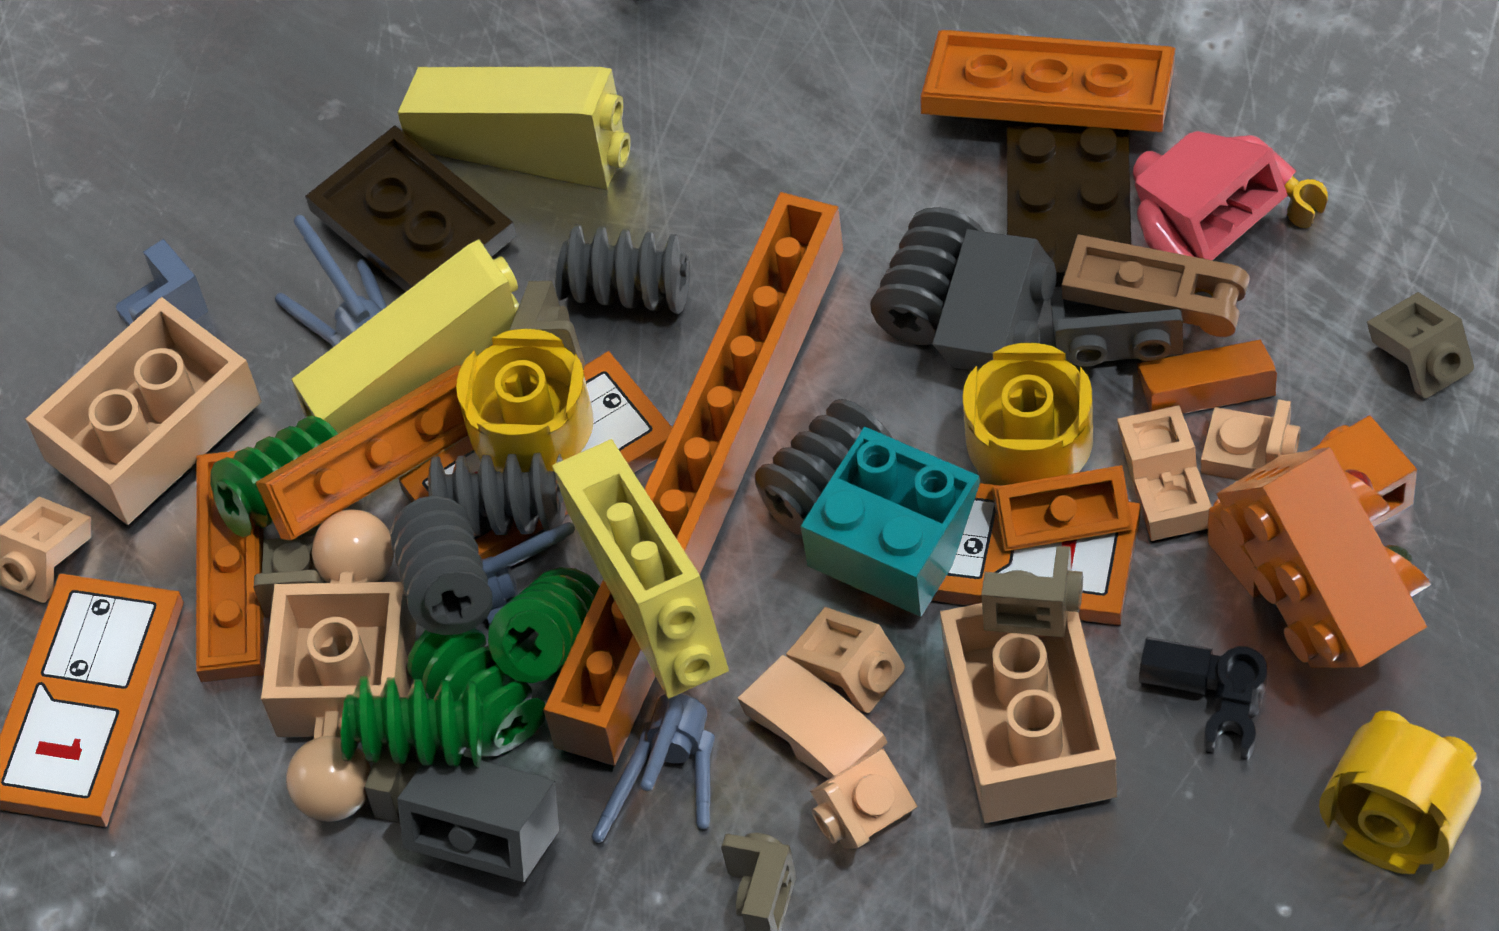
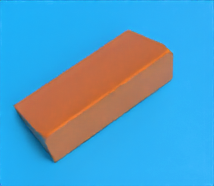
(1209, 377)
(1062, 508)

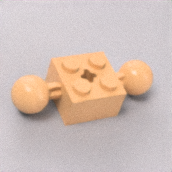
(320, 648)

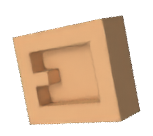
(1246, 441)
(36, 543)
(849, 655)
(861, 801)

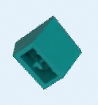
(890, 521)

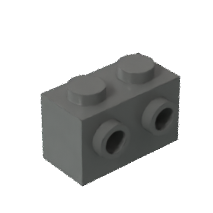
(993, 297)
(479, 816)

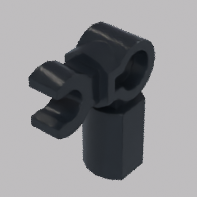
(1236, 676)

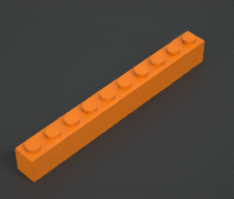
(703, 460)

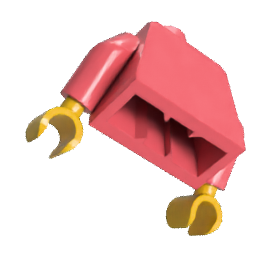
(1214, 191)

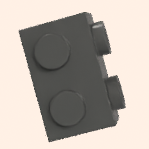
(1105, 334)

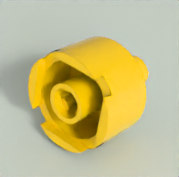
(525, 399)
(1027, 415)
(1402, 794)

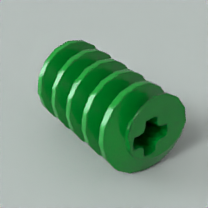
(235, 478)
(541, 624)
(507, 703)
(412, 722)

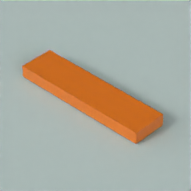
(364, 456)
(227, 608)

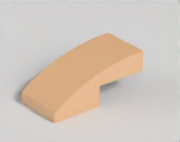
(1164, 472)
(812, 717)

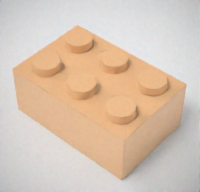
(144, 410)
(1028, 716)

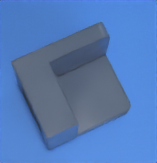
(171, 281)

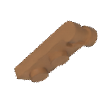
(1155, 280)

